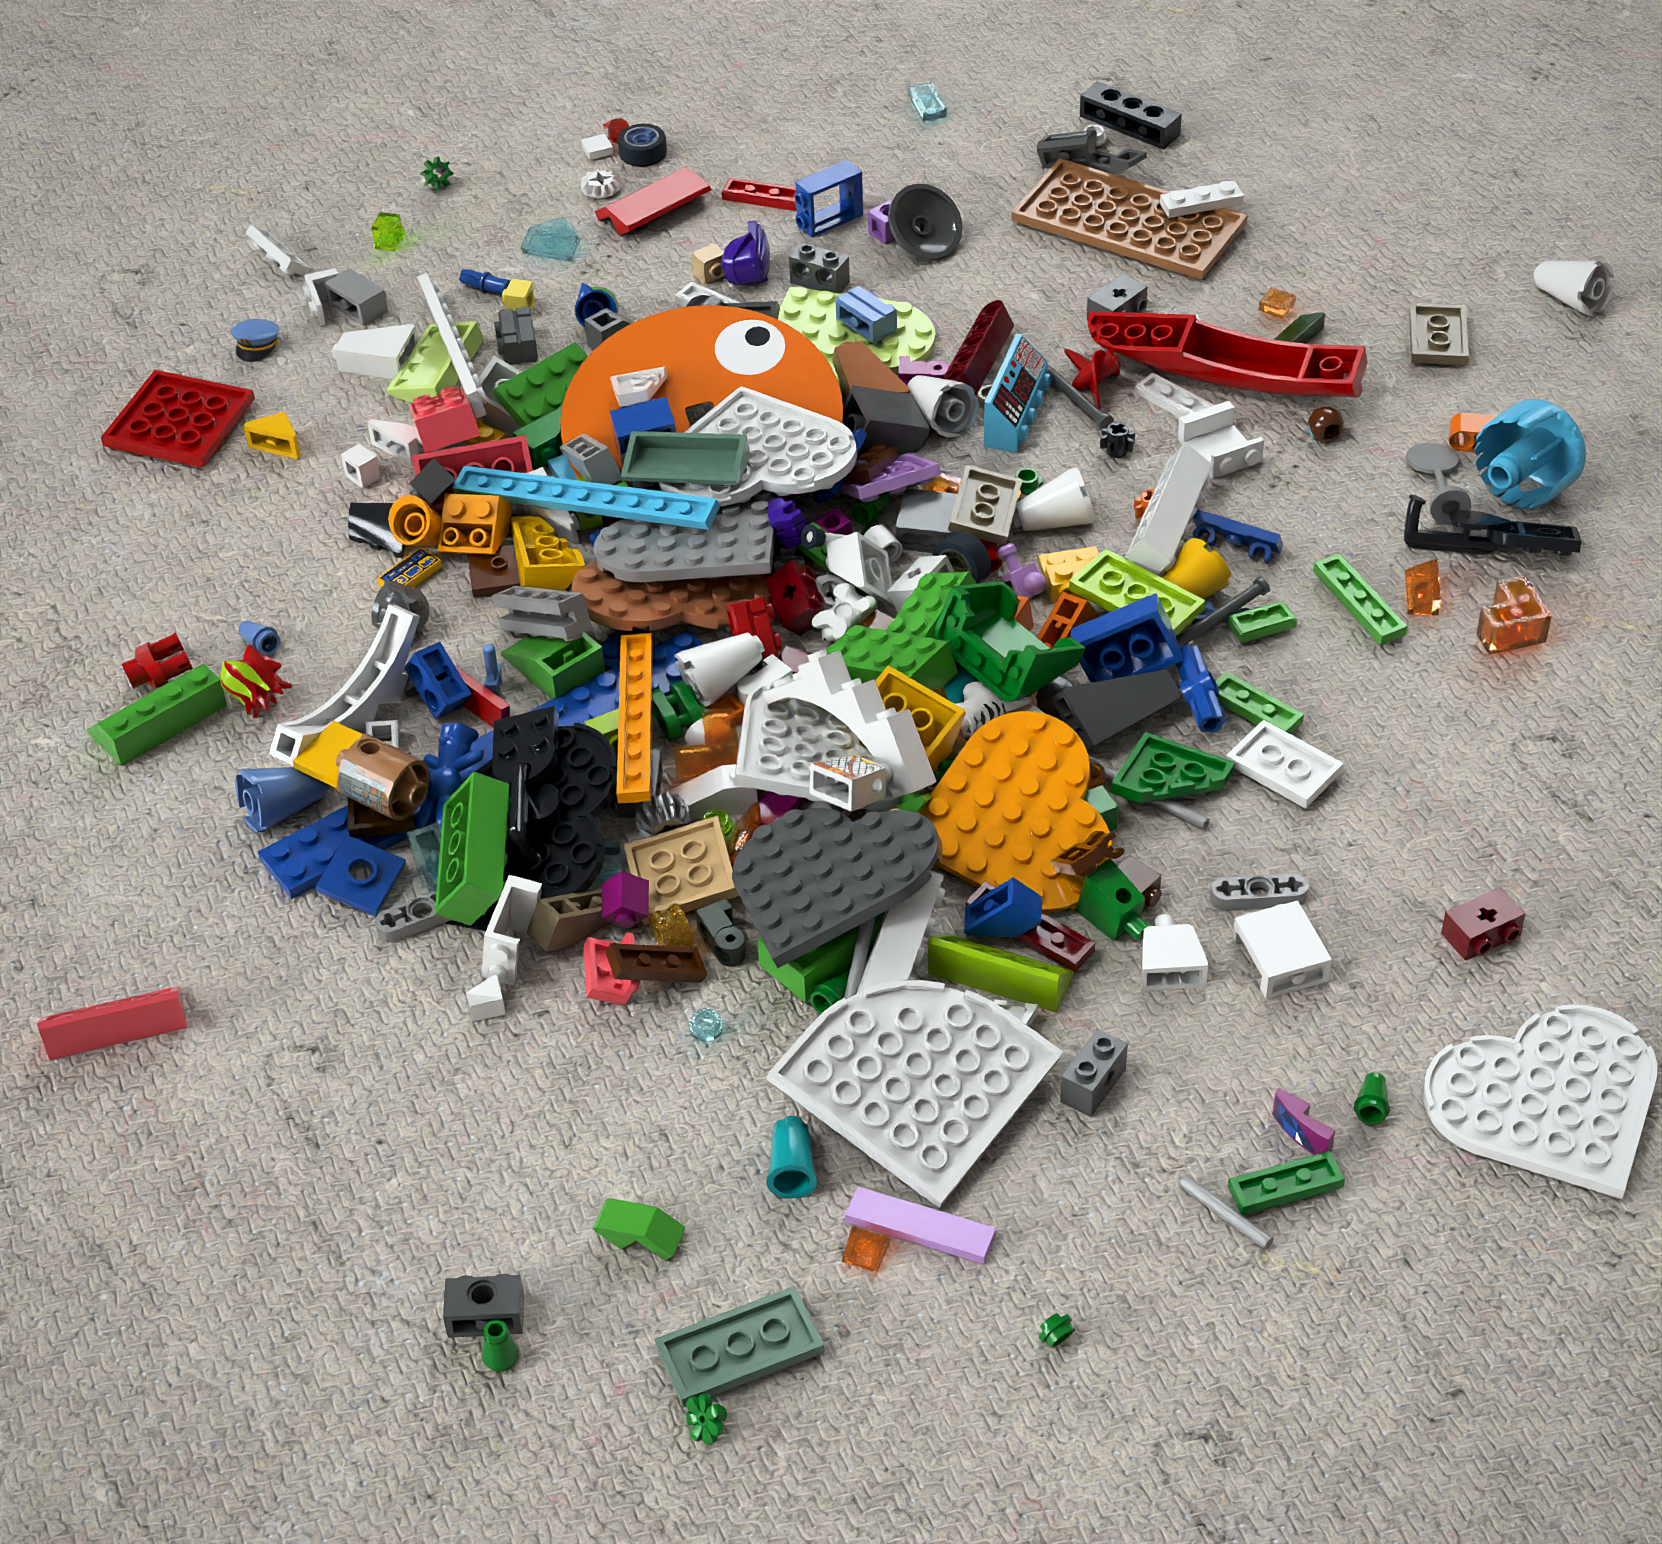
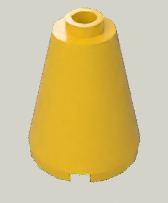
(1199, 570)

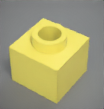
(518, 294)

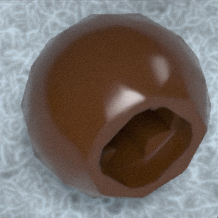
(1325, 424)

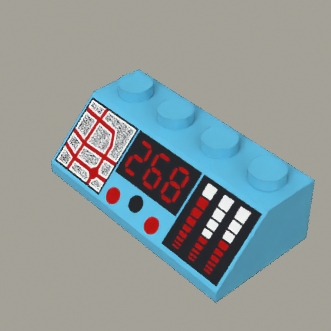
(1015, 396)

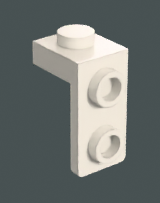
(316, 291)

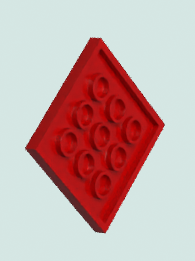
(178, 418)

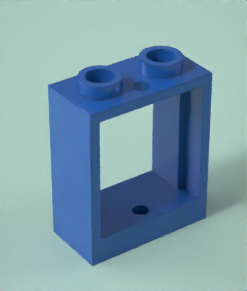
(848, 208)

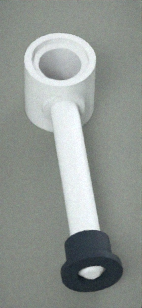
(878, 534)

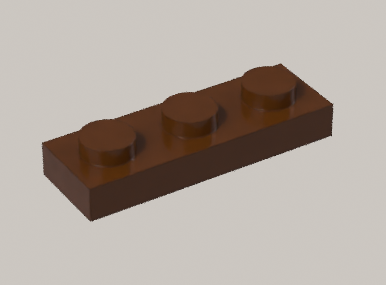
(871, 464)
(656, 963)

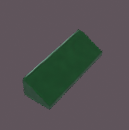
(1303, 328)

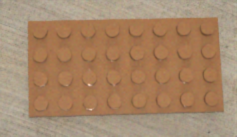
(1126, 219)

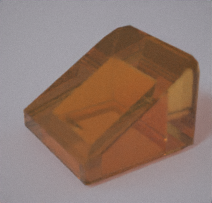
(865, 1249)

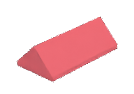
(503, 454)
(113, 1022)

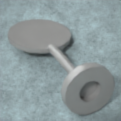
(1437, 460)

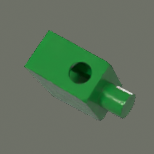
(1112, 902)

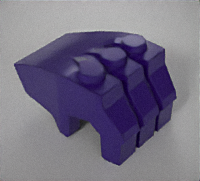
(786, 522)

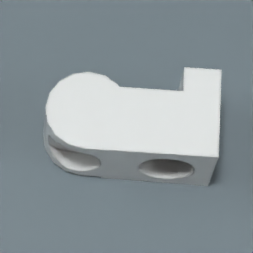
(772, 669)

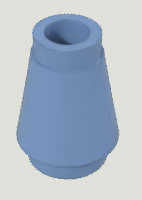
(261, 637)

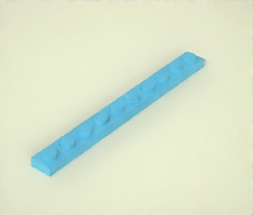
(589, 497)

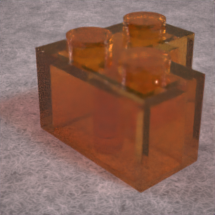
(1515, 618)
(718, 748)

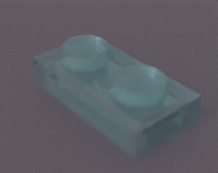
(927, 101)

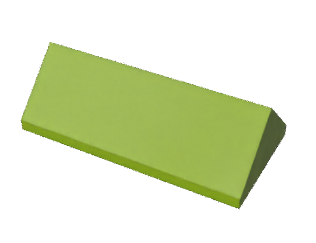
(998, 971)

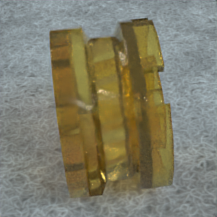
(671, 927)

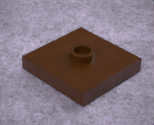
(493, 572)

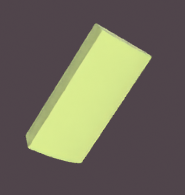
(429, 363)

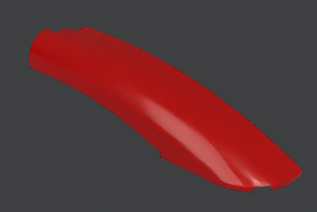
(1229, 357)

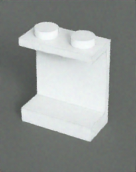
(1217, 440)
(513, 912)

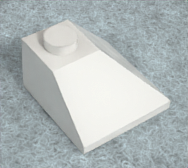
(862, 565)

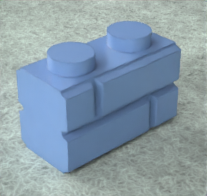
(866, 314)

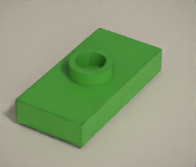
(1262, 621)

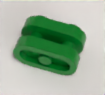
(684, 700)

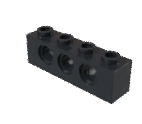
(1130, 115)

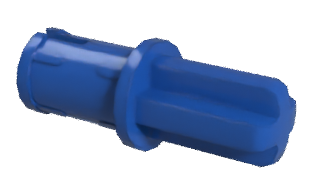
(484, 281)

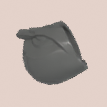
(403, 596)

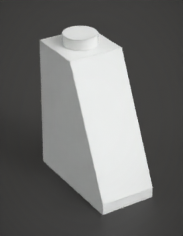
(375, 351)

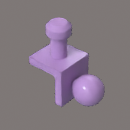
(1024, 579)

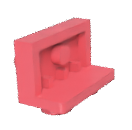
(599, 976)

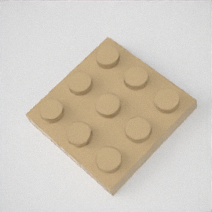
(684, 866)

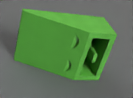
(556, 664)

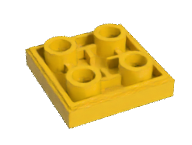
(320, 755)

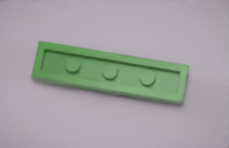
(1360, 599)

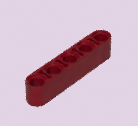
(981, 346)

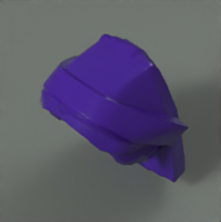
(747, 257)

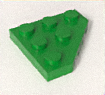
(1168, 770)

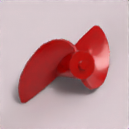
(1093, 371)

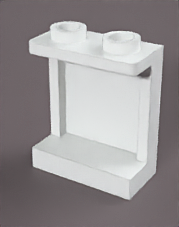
(1283, 948)

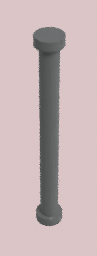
(1103, 419)
(1259, 587)

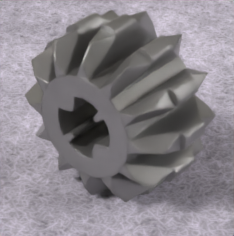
(662, 814)

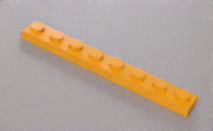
(635, 719)

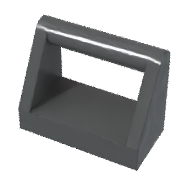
(1070, 146)

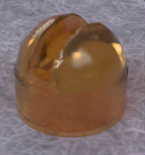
(1096, 769)

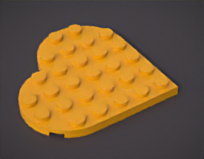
(1016, 806)

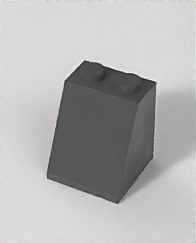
(886, 418)

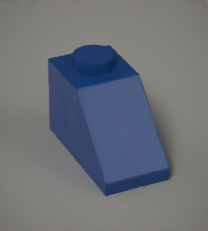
(1004, 911)

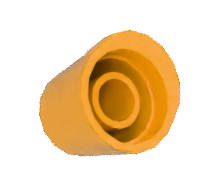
(414, 522)

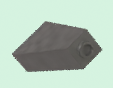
(1112, 705)

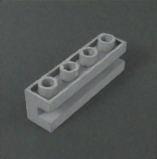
(543, 612)

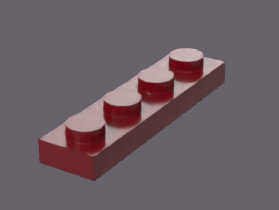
(1051, 938)

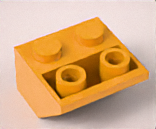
(474, 524)

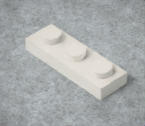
(1201, 199)
(277, 251)

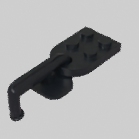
(1500, 532)
(526, 757)

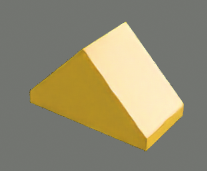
(272, 435)

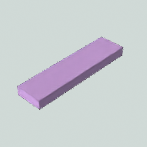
(920, 1225)

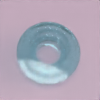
(705, 1025)

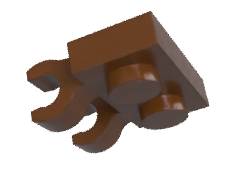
(1083, 857)

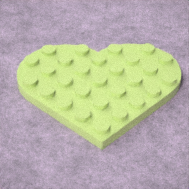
(815, 317)

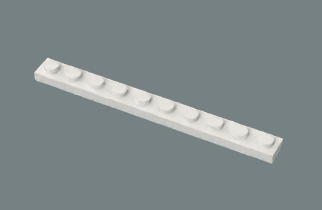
(454, 345)

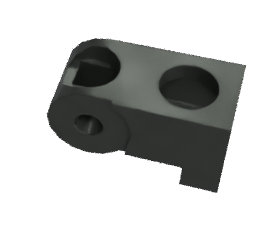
(717, 930)

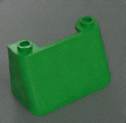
(995, 646)

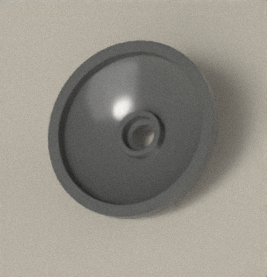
(934, 216)

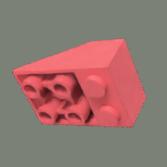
(444, 419)

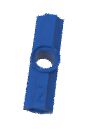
(1200, 690)

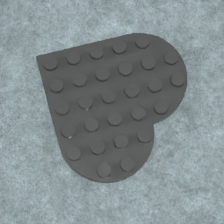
(824, 874)

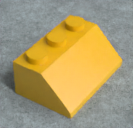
(933, 715)

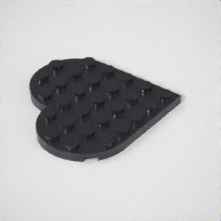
(571, 839)

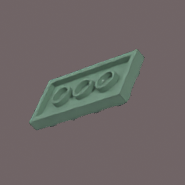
(739, 1345)

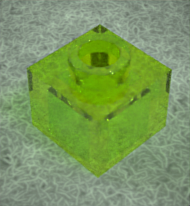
(387, 231)

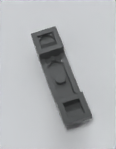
(1116, 163)

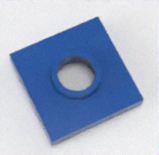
(365, 894)

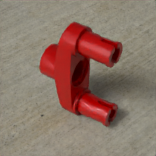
(146, 665)

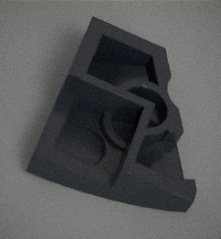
(370, 525)

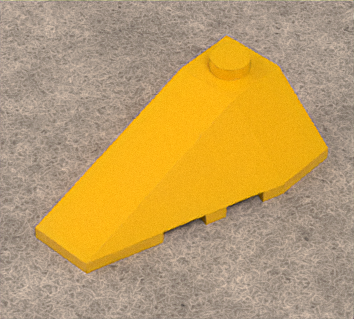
(543, 557)

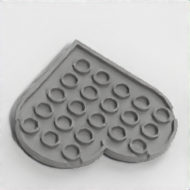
(650, 551)

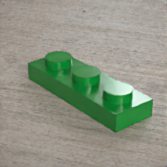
(1286, 1183)

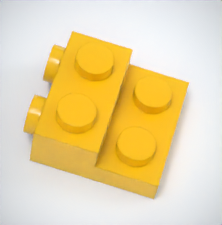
(1062, 567)

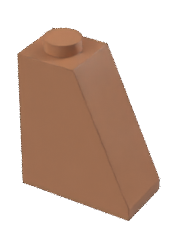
(861, 367)

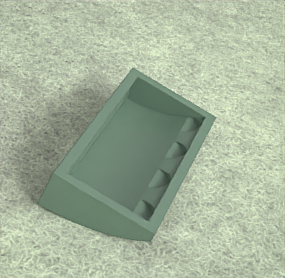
(686, 457)

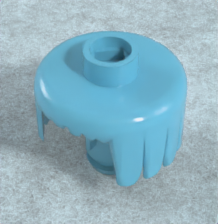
(1531, 442)

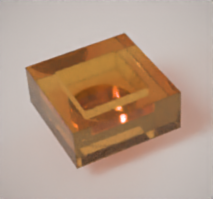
(1277, 302)

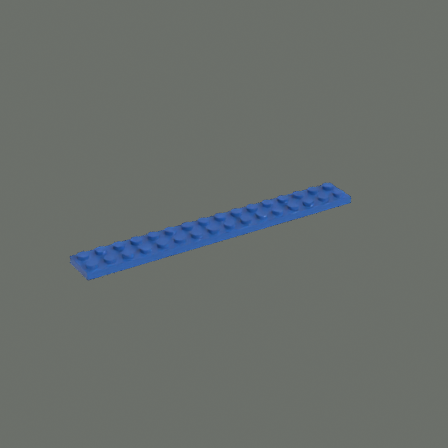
(304, 855)

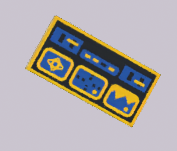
(412, 569)

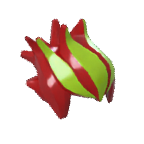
(253, 680)

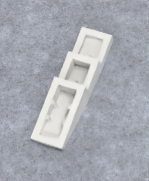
(399, 439)

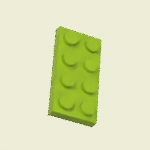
(1116, 582)

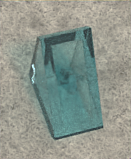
(425, 851)

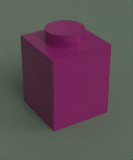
(625, 900)

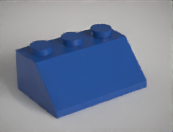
(1128, 641)

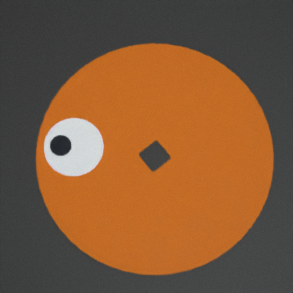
(706, 359)

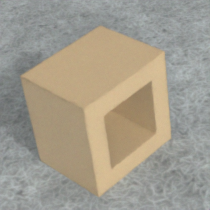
(708, 263)

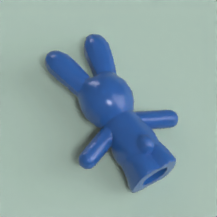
(452, 758)

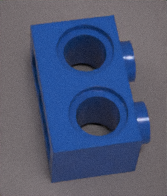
(437, 680)

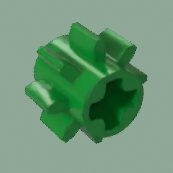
(441, 168)

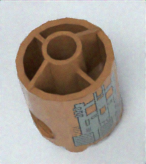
(382, 777)

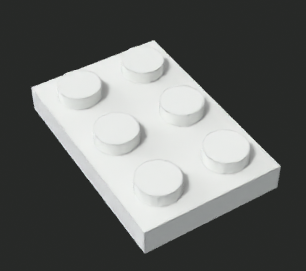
(1285, 763)

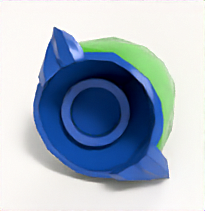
(593, 300)

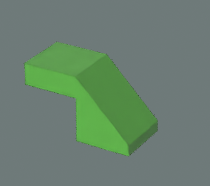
(629, 1222)

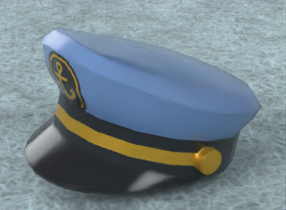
(255, 338)

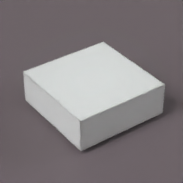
(597, 147)

